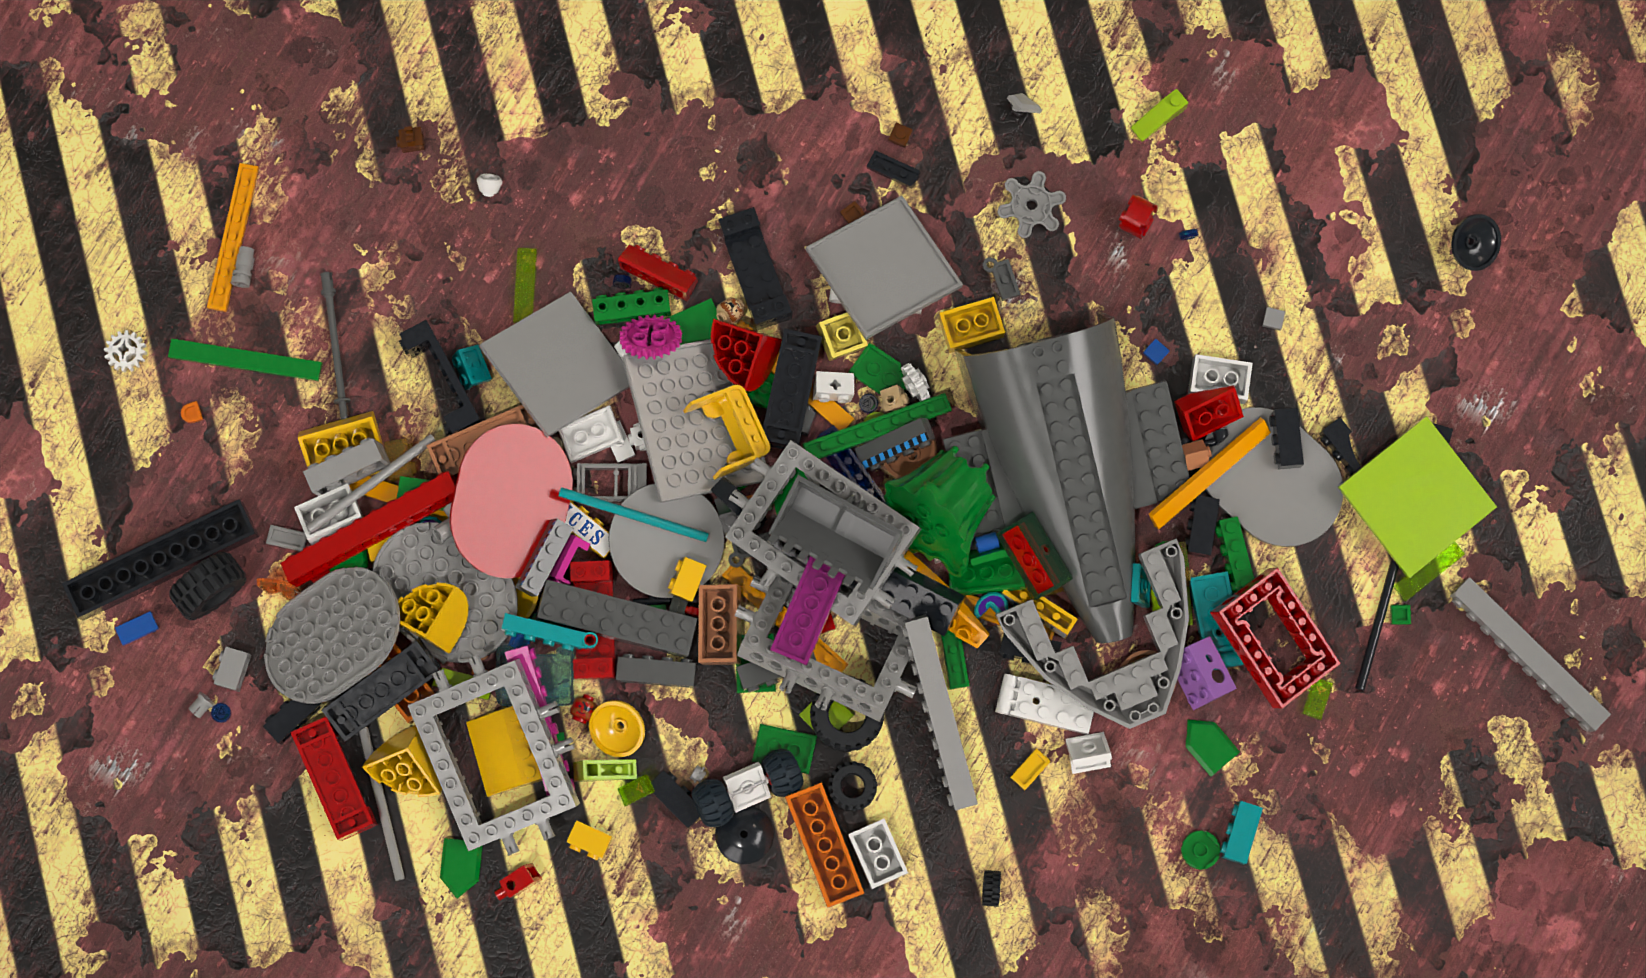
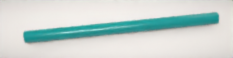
(633, 514)

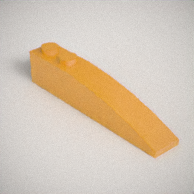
(966, 624)

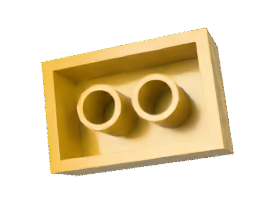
(971, 324)

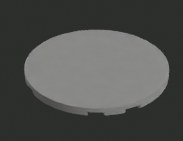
(649, 554)

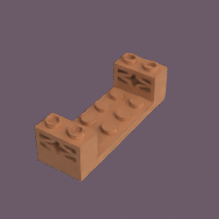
(449, 451)

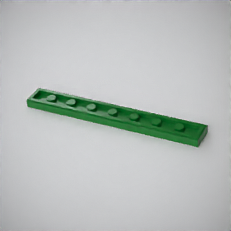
(245, 360)
(877, 427)

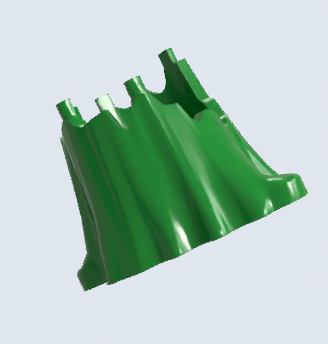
(946, 503)

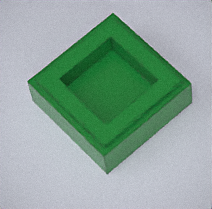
(1400, 614)

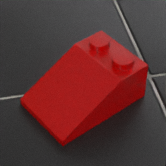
(1208, 411)

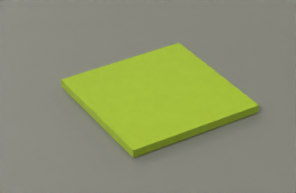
(1417, 497)

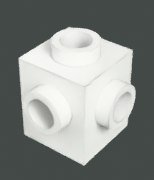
(634, 439)

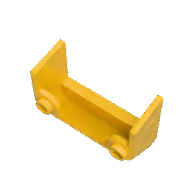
(740, 422)

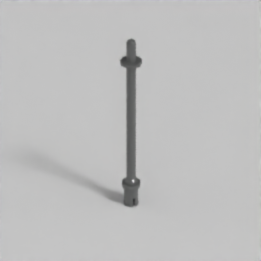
(328, 292)

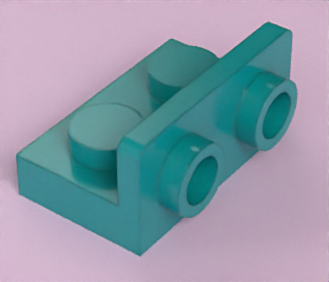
(471, 366)

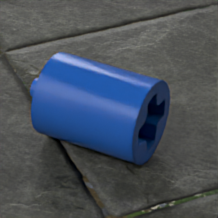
(986, 542)

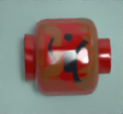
(583, 708)

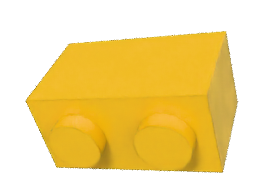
(687, 579)
(590, 840)

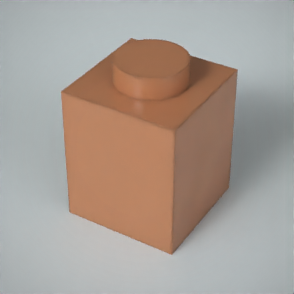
(1196, 454)

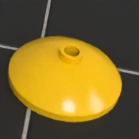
(608, 732)

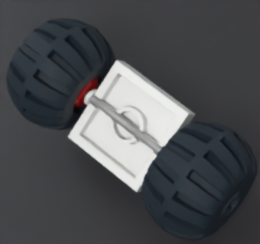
(747, 787)

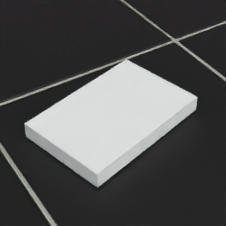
(590, 434)

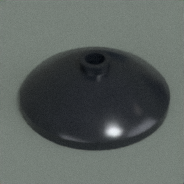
(1483, 244)
(747, 849)

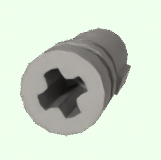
(244, 264)

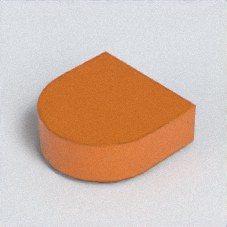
(191, 413)

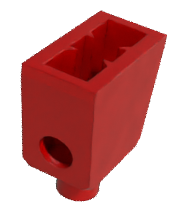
(523, 877)

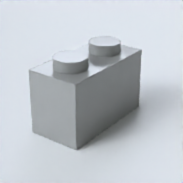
(231, 669)

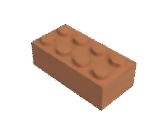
(718, 627)

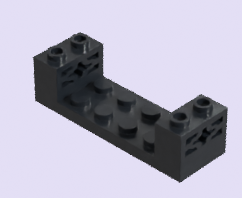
(754, 269)
(421, 339)
(791, 388)
(381, 689)

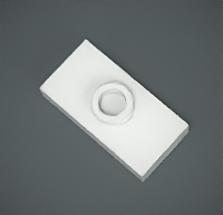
(622, 450)

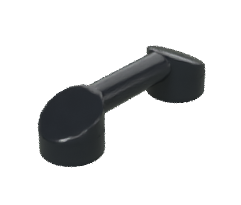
(1219, 437)

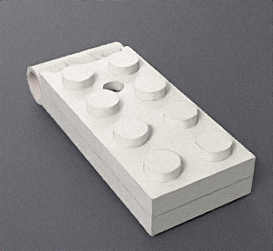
(1054, 705)

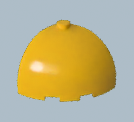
(435, 614)
(404, 765)

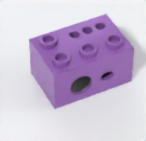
(1196, 674)

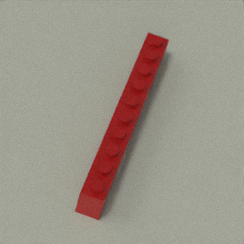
(370, 529)

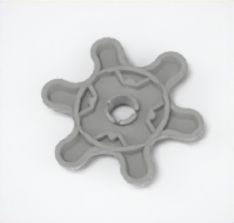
(1032, 192)

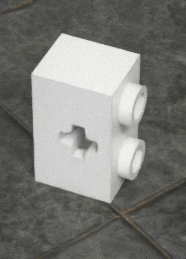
(833, 386)

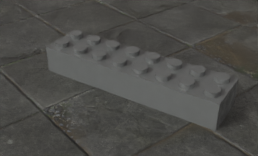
(616, 618)

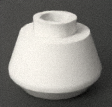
(489, 184)

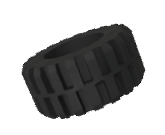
(207, 586)
(842, 740)

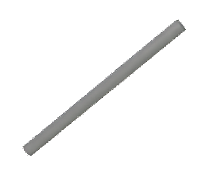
(370, 484)
(383, 811)

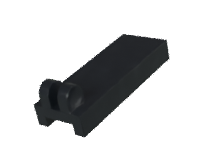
(893, 169)

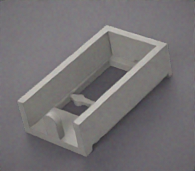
(636, 478)

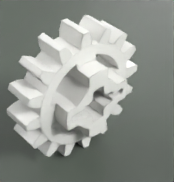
(125, 360)
(915, 382)

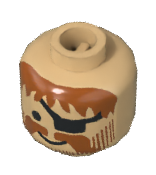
(730, 310)

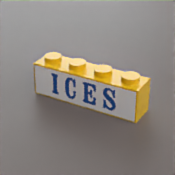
(588, 530)
(1050, 614)

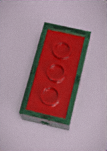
(1034, 556)

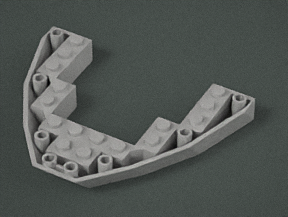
(1134, 690)

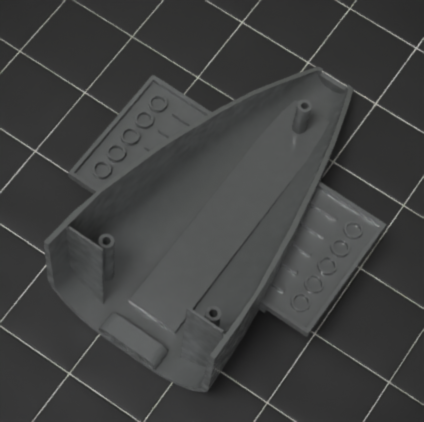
(1076, 455)

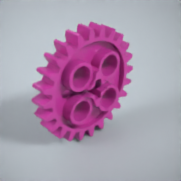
(664, 337)

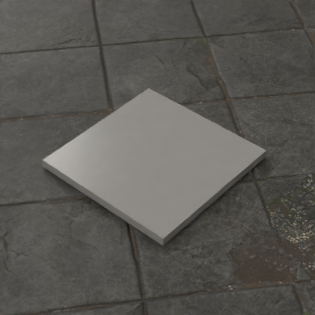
(884, 267)
(557, 364)

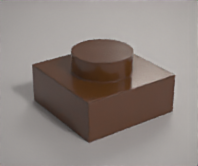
(900, 135)
(852, 212)

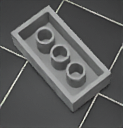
(347, 467)

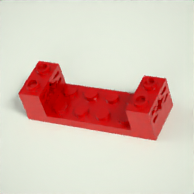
(601, 660)
(333, 779)

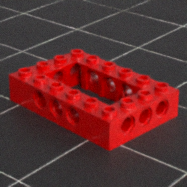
(1319, 656)

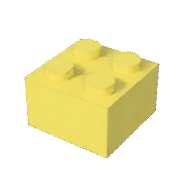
(840, 336)

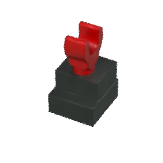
(680, 606)

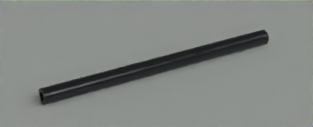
(1377, 626)

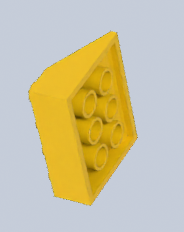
(334, 437)
(502, 752)

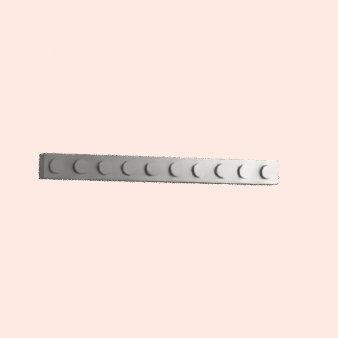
(1529, 655)
(940, 712)

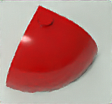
(743, 353)

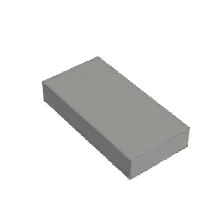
(286, 538)

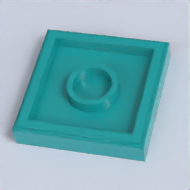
(1140, 587)

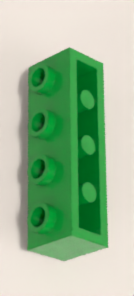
(627, 307)
(1235, 553)

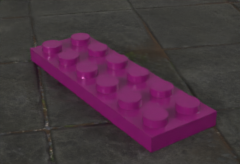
(807, 613)

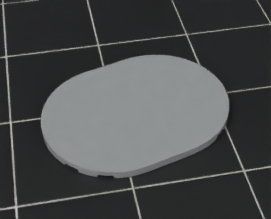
(1277, 504)
(418, 558)
(332, 635)

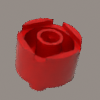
(1138, 216)

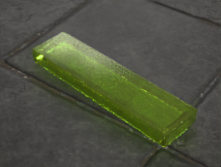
(524, 283)
(1410, 586)

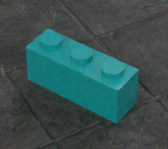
(1241, 832)

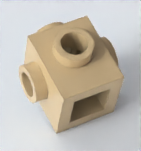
(893, 399)

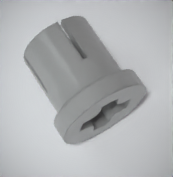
(203, 703)

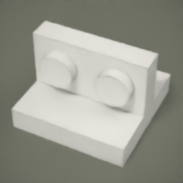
(1088, 752)

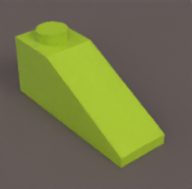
(1160, 115)
(604, 770)

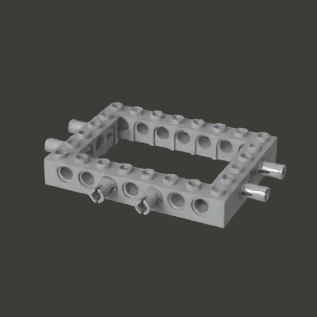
(778, 563)
(817, 676)
(539, 738)

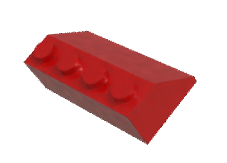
(657, 272)

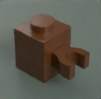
(410, 139)

